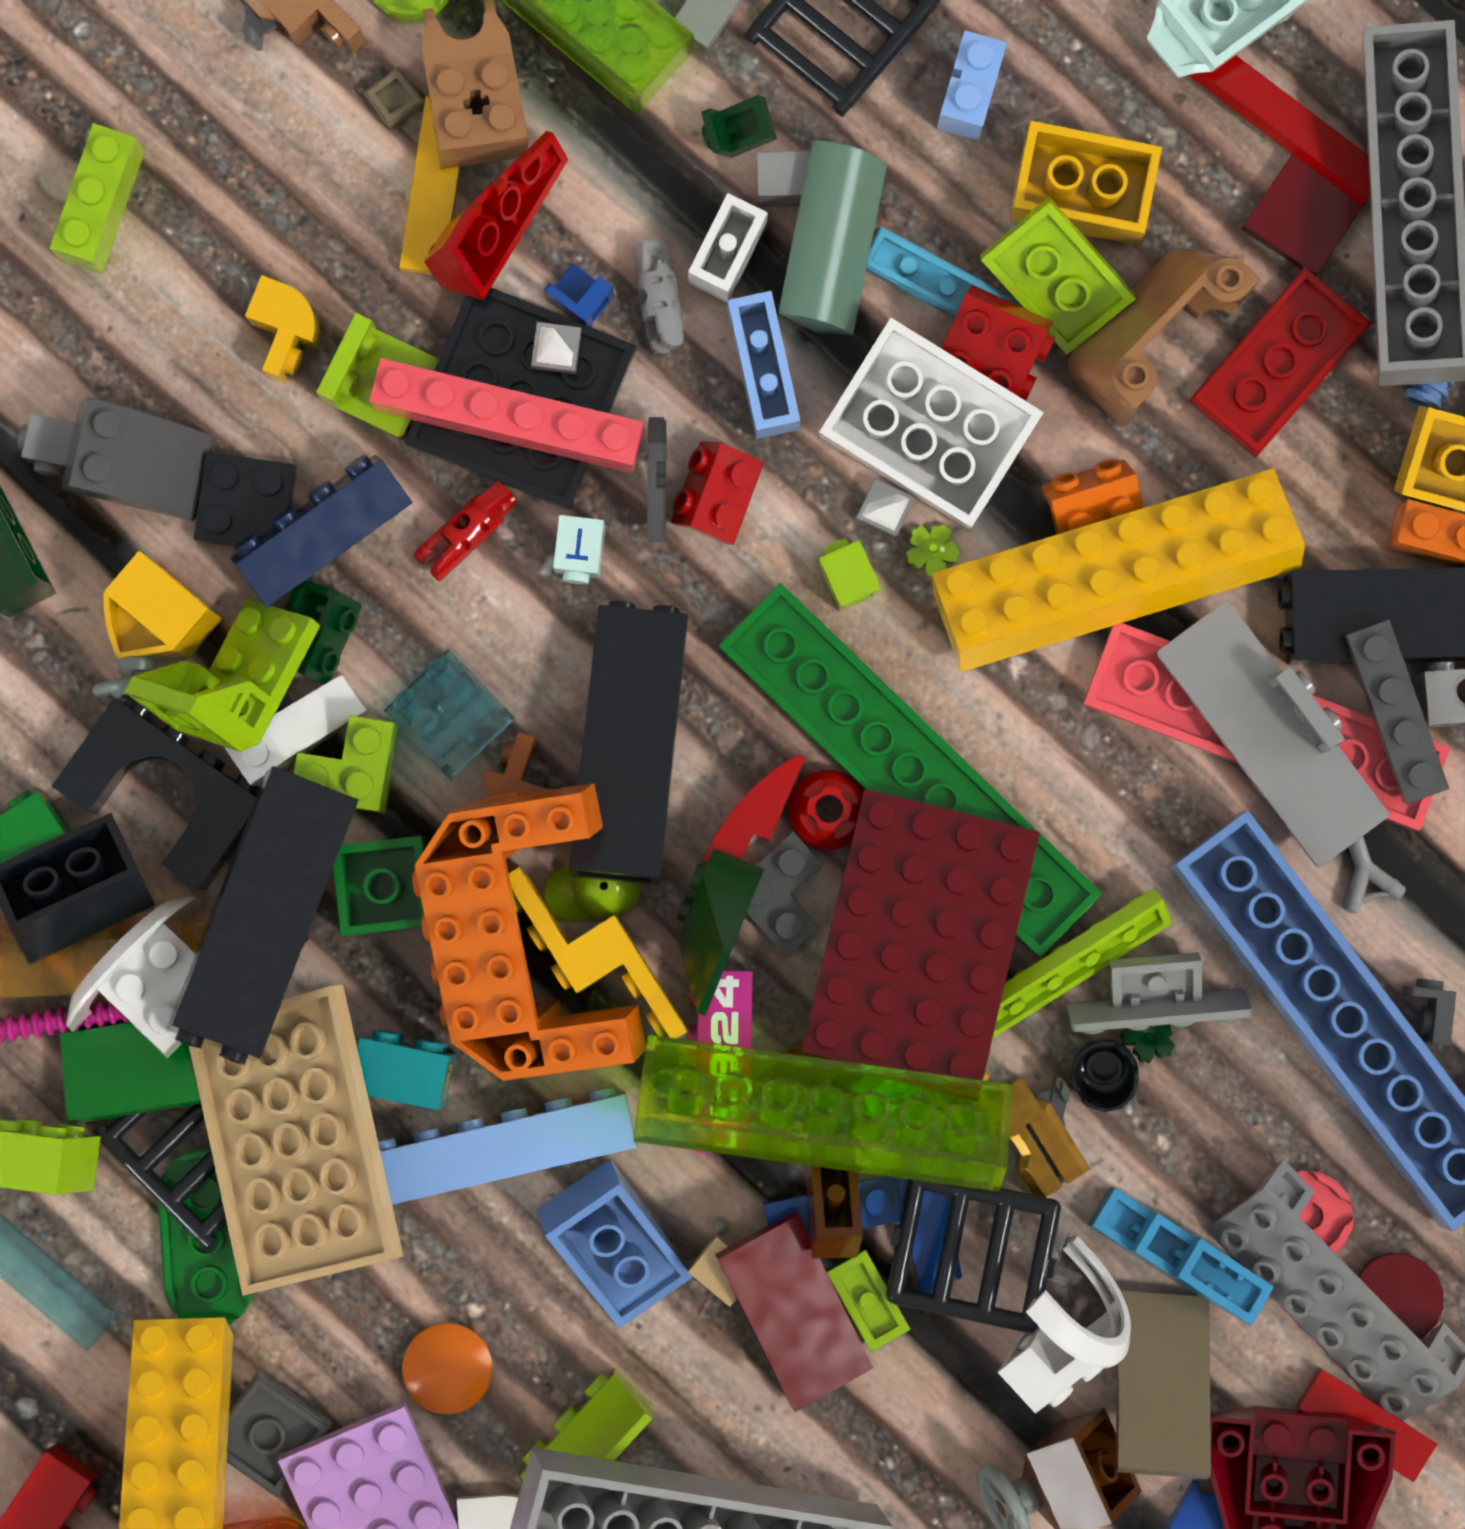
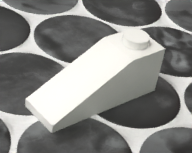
(299, 729)

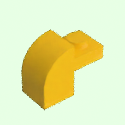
(289, 316)

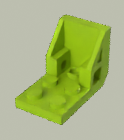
(243, 686)

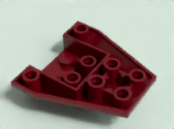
(1298, 1469)

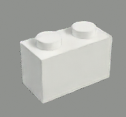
(727, 248)

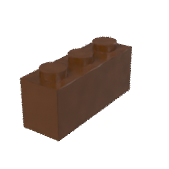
(833, 1212)

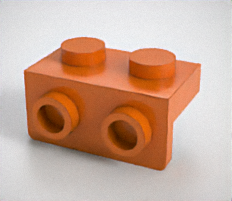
(1092, 495)

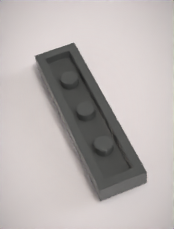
(1396, 711)

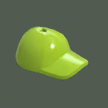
(584, 899)

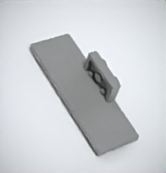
(1274, 732)

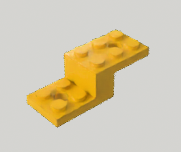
(595, 956)

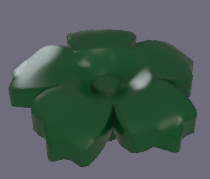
(1149, 1042)

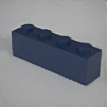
(320, 529)

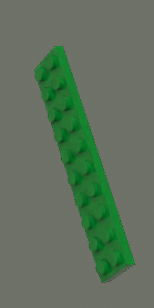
(890, 745)

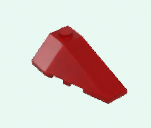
(489, 228)

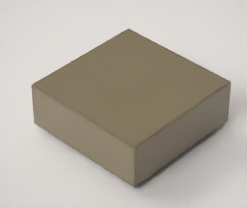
(394, 98)

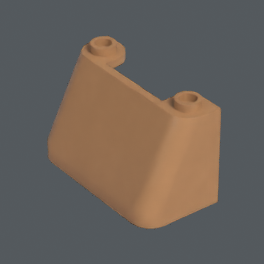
(1111, 360)

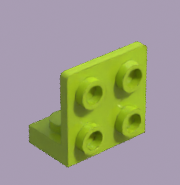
(354, 370)

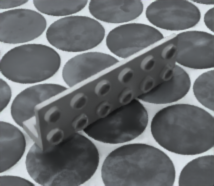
(1335, 1302)

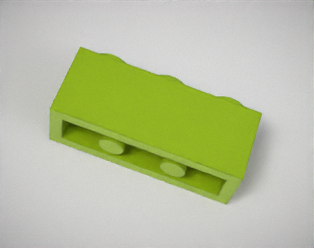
(97, 198)

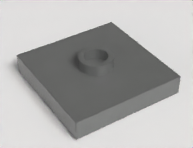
(266, 1424)

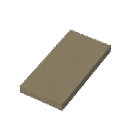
(1165, 1387)

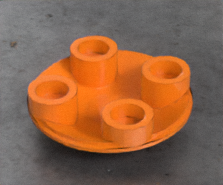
(447, 1368)

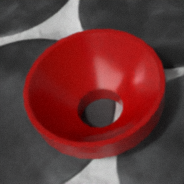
(803, 816)

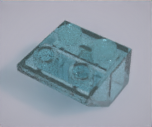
(449, 714)

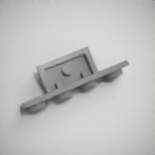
(1157, 993)

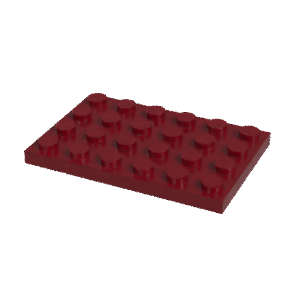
(920, 939)

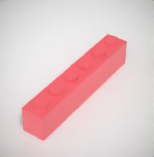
(507, 415)

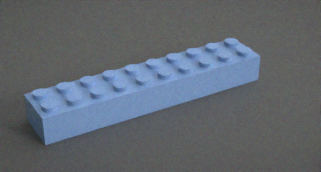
(1334, 1008)

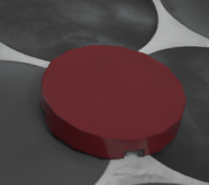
(1407, 1289)

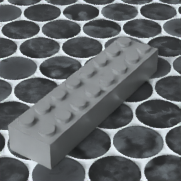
(1416, 201)
(608, 1494)

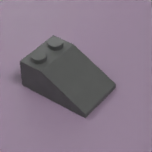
(136, 459)

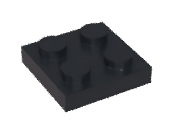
(241, 497)

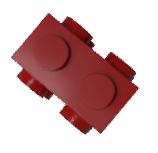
(999, 340)

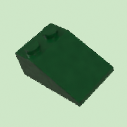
(714, 920)

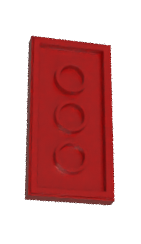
(1280, 362)

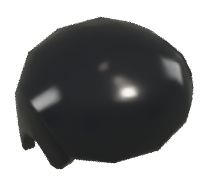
(1105, 1075)

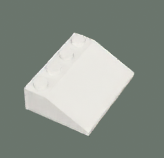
(930, 423)

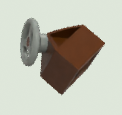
(1064, 1478)

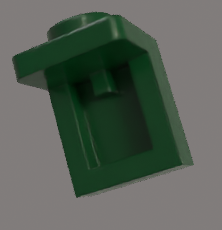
(738, 127)

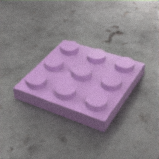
(369, 1477)

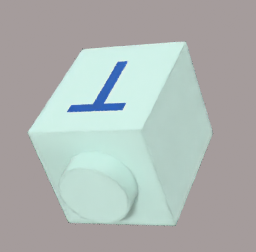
(579, 548)

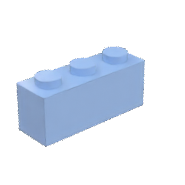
(763, 365)

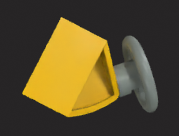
(150, 620)

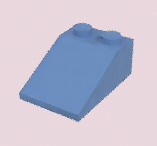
(613, 1243)

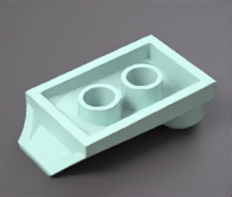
(1208, 33)

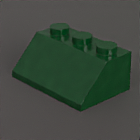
(21, 572)

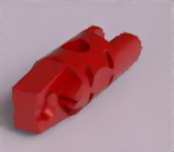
(465, 530)

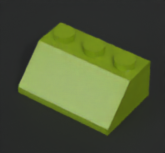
(603, 1422)

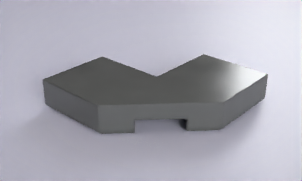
(656, 479)

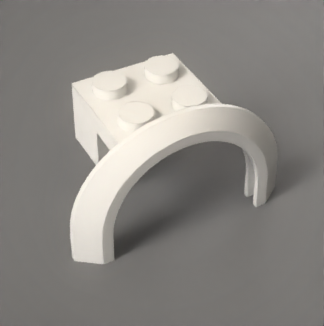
(142, 975)
(1061, 1350)

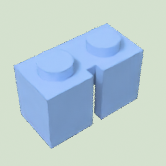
(971, 85)

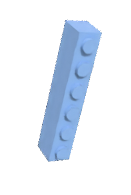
(508, 1147)

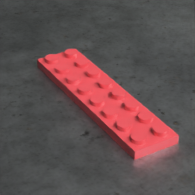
(1141, 691)

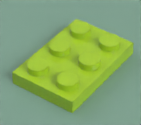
(1058, 275)

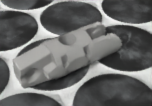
(658, 297)

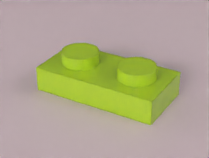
(866, 1300)

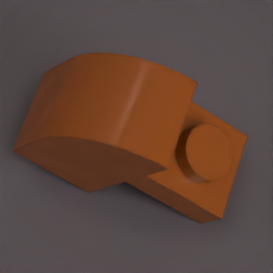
(516, 758)

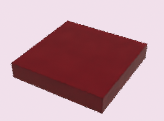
(1302, 216)

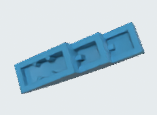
(1181, 1256)

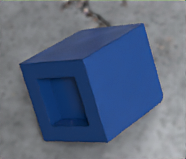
(580, 295)

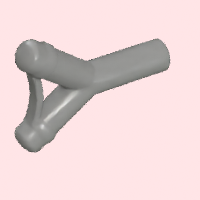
(1367, 871)

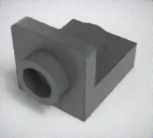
(1438, 1016)

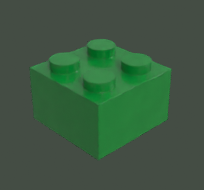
(377, 886)

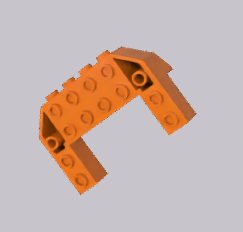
(480, 945)

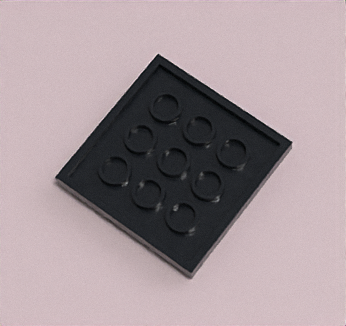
(495, 346)

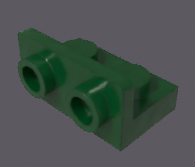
(337, 619)

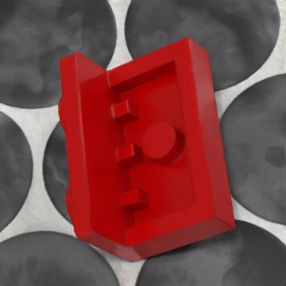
(716, 491)

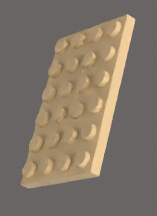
(298, 1149)

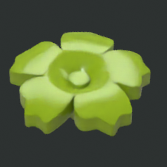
(932, 549)

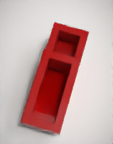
(757, 811)

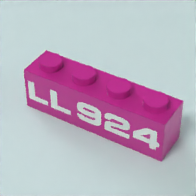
(729, 1014)

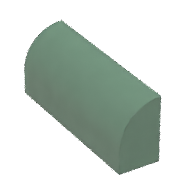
(832, 238)

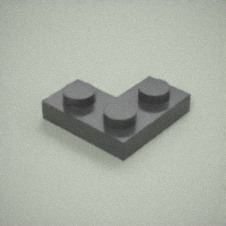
(772, 904)

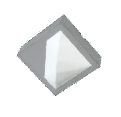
(556, 348)
(885, 508)

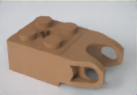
(471, 77)

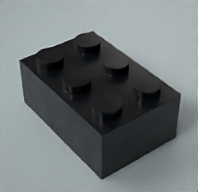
(71, 888)

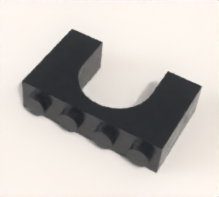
(128, 738)

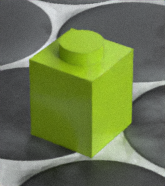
(848, 573)

